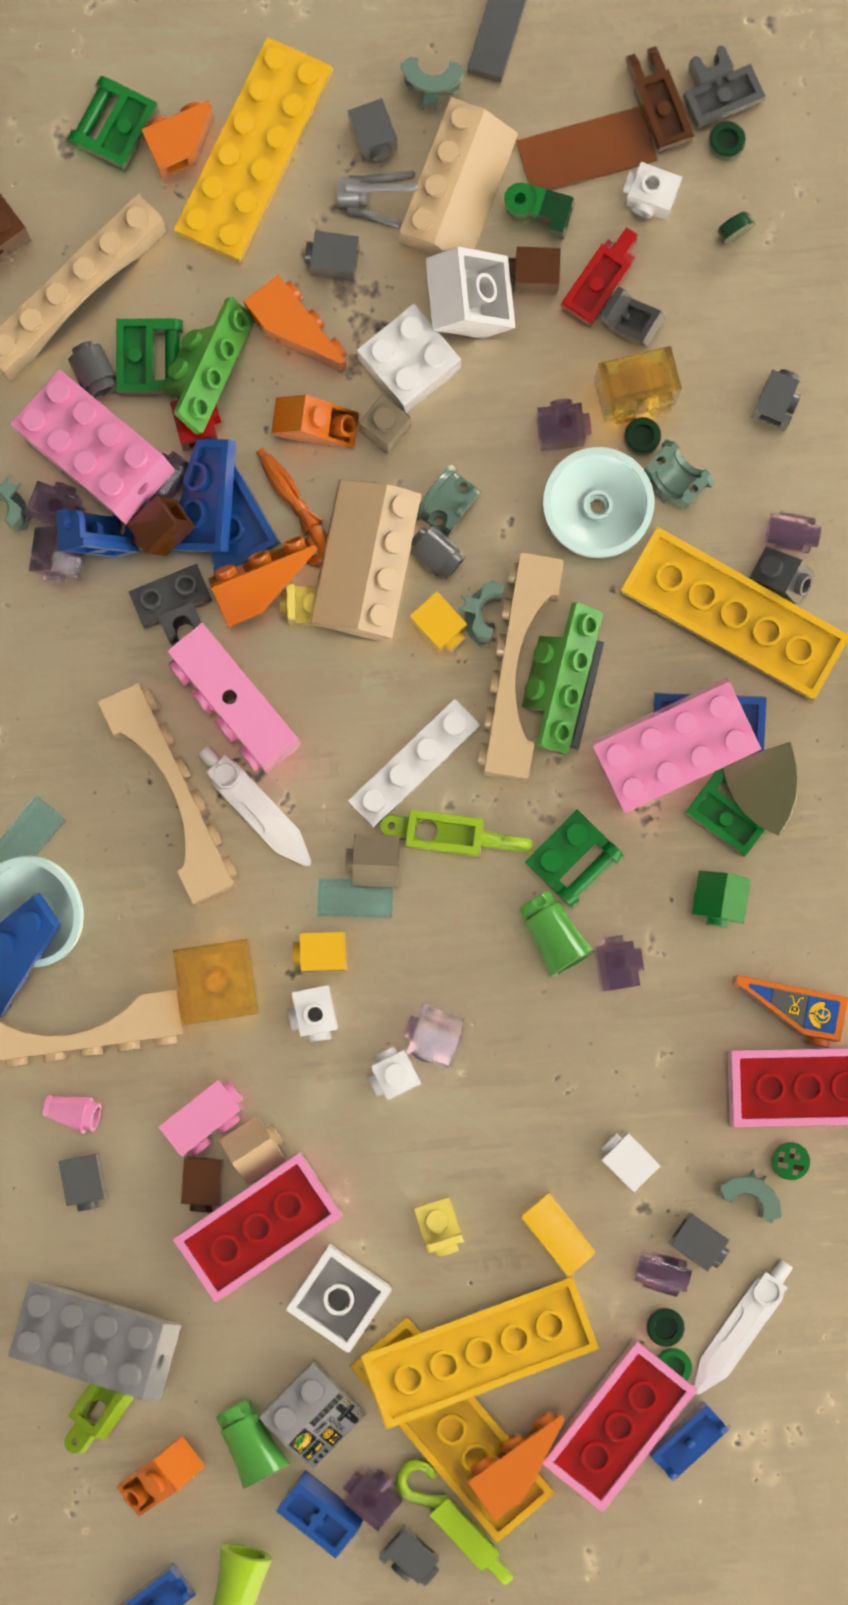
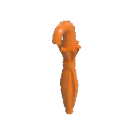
(286, 488)

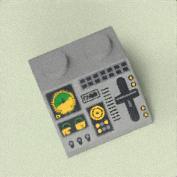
(312, 1414)

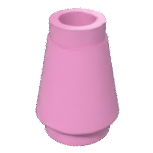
(73, 1111)

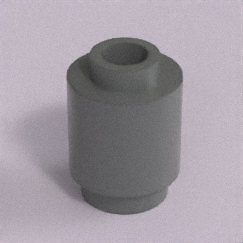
(92, 369)
(436, 551)

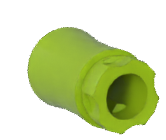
(240, 1574)

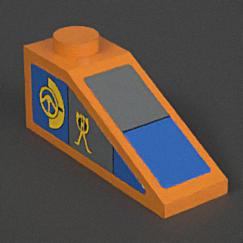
(802, 1010)

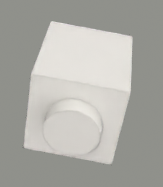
(628, 1160)

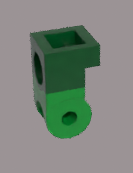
(534, 202)

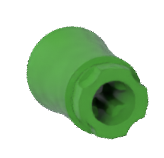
(555, 934)
(250, 1444)

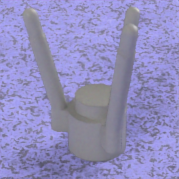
(355, 191)

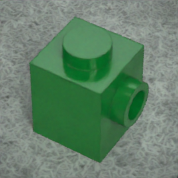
(721, 898)

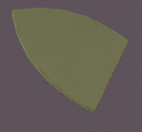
(765, 786)

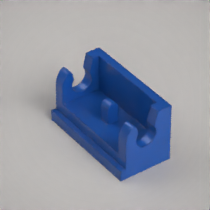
(93, 534)
(688, 1440)
(320, 1514)
(164, 1589)

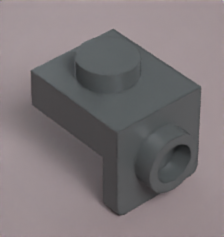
(631, 318)
(783, 574)

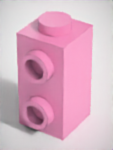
(201, 1117)

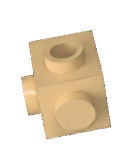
(253, 1149)

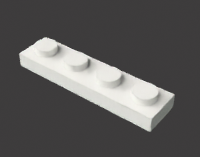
(414, 763)

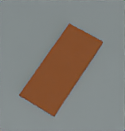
(587, 150)

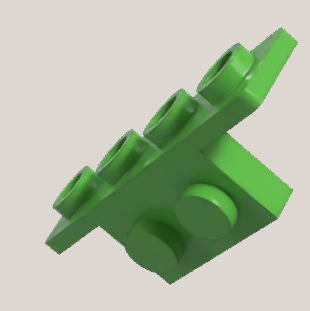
(206, 363)
(561, 675)

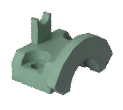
(444, 83)
(676, 476)
(447, 501)
(16, 505)
(473, 606)
(766, 1197)

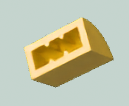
(558, 1234)

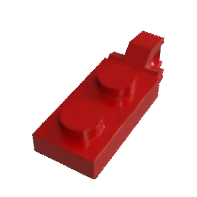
(600, 278)

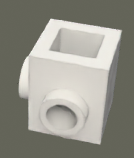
(651, 191)
(313, 1013)
(392, 1074)

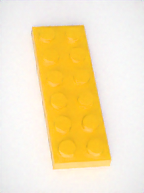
(253, 150)
(735, 614)
(478, 1352)
(456, 1440)

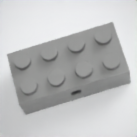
(95, 1340)

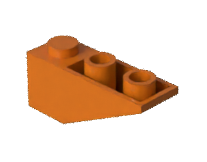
(288, 323)
(253, 586)
(509, 1475)

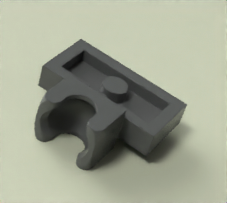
(721, 89)
(172, 601)

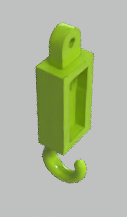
(455, 834)
(84, 1428)
(453, 1522)

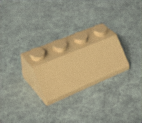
(458, 180)
(365, 559)

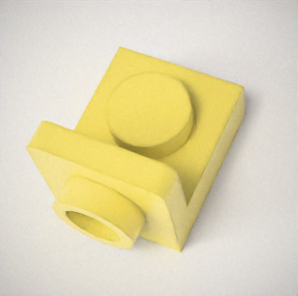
(297, 604)
(439, 1227)

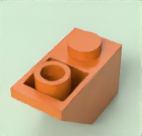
(179, 138)
(314, 421)
(160, 1476)

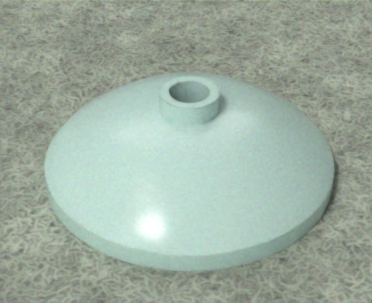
(601, 477)
(34, 875)

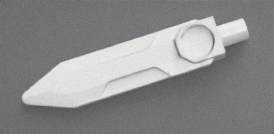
(255, 807)
(741, 1327)

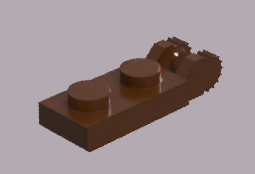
(660, 102)

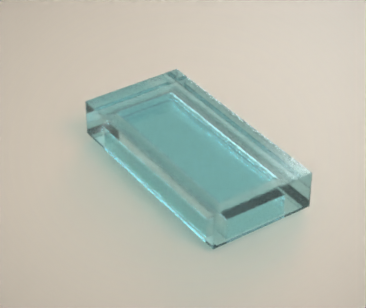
(30, 830)
(342, 899)

